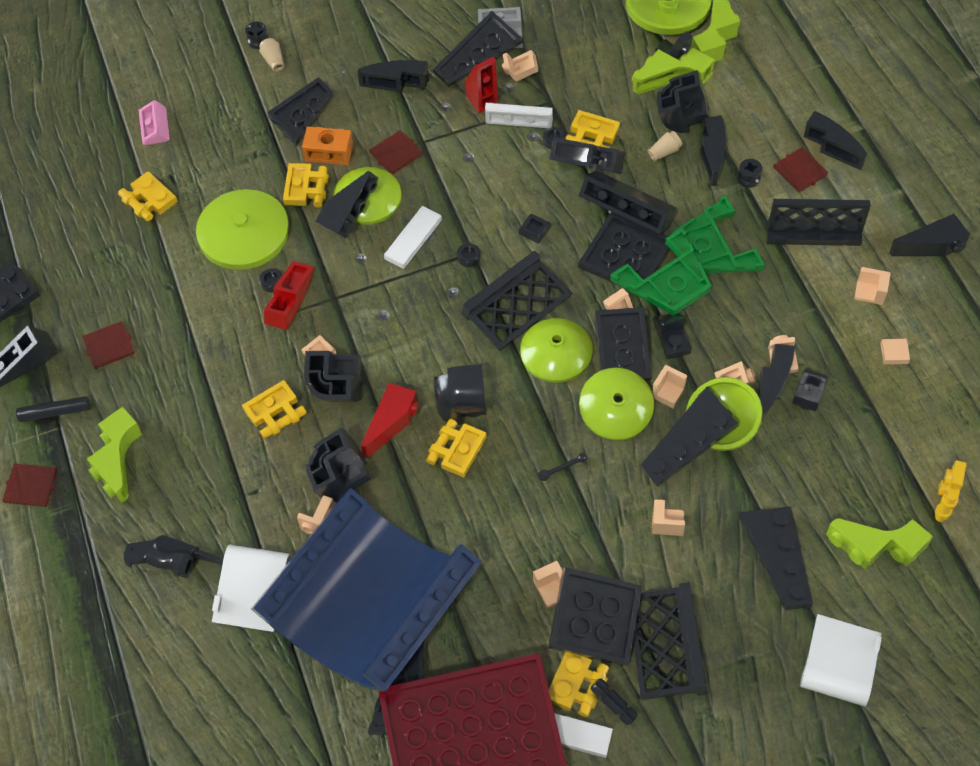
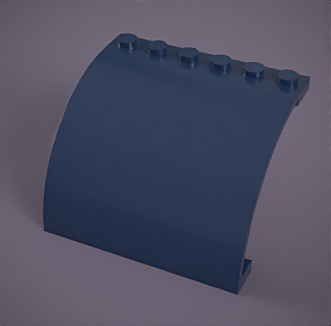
(363, 593)

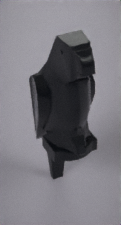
(167, 554)

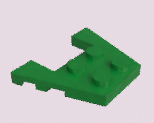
(710, 245)
(674, 284)

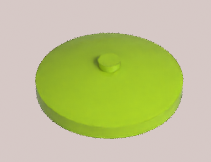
(668, 16)
(242, 229)

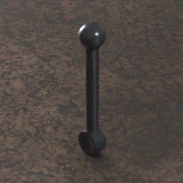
(544, 475)

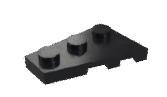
(301, 110)

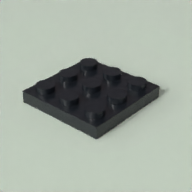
(622, 243)
(595, 616)

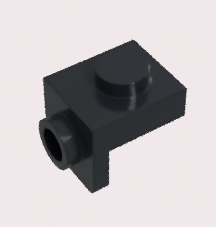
(679, 48)
(810, 390)

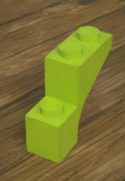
(722, 27)
(662, 67)
(109, 462)
(868, 543)

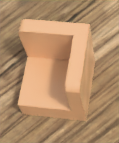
(872, 285)
(669, 386)
(667, 520)
(547, 582)

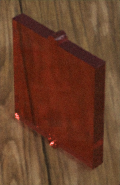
(396, 152)
(800, 169)
(108, 345)
(29, 485)

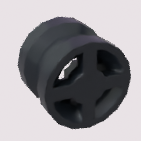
(256, 33)
(747, 178)

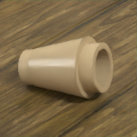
(272, 54)
(665, 146)

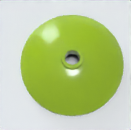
(380, 203)
(553, 360)
(741, 403)
(614, 419)

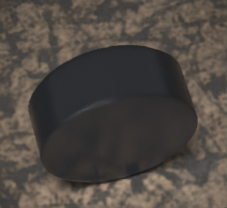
(549, 135)
(468, 255)
(269, 279)

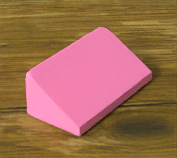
(154, 123)

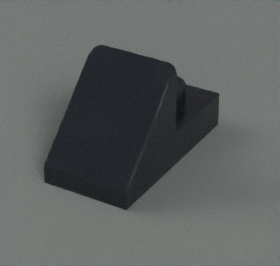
(672, 335)

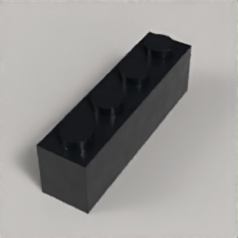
(627, 202)

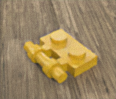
(593, 127)
(297, 185)
(152, 192)
(271, 403)
(462, 451)
(949, 490)
(569, 679)

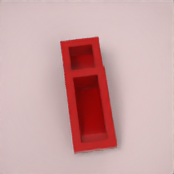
(288, 295)

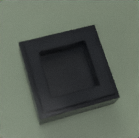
(534, 228)

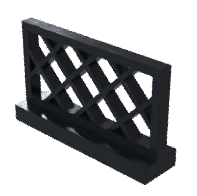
(820, 231)
(504, 284)
(690, 644)

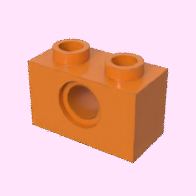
(327, 145)

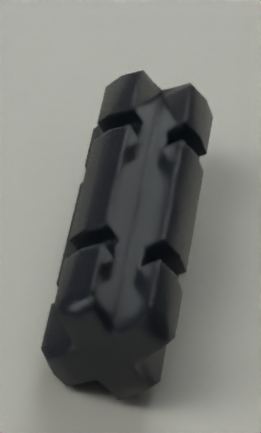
(614, 701)

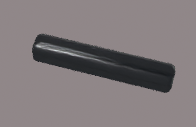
(53, 409)

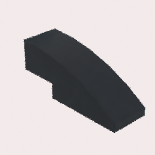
(394, 75)
(835, 140)
(713, 147)
(587, 155)
(774, 377)

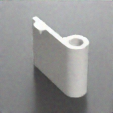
(242, 582)
(841, 660)

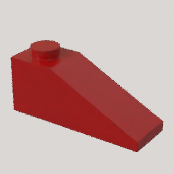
(482, 85)
(390, 418)

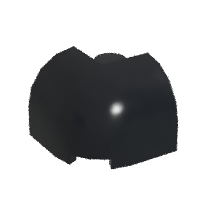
(683, 102)
(333, 376)
(460, 393)
(336, 465)

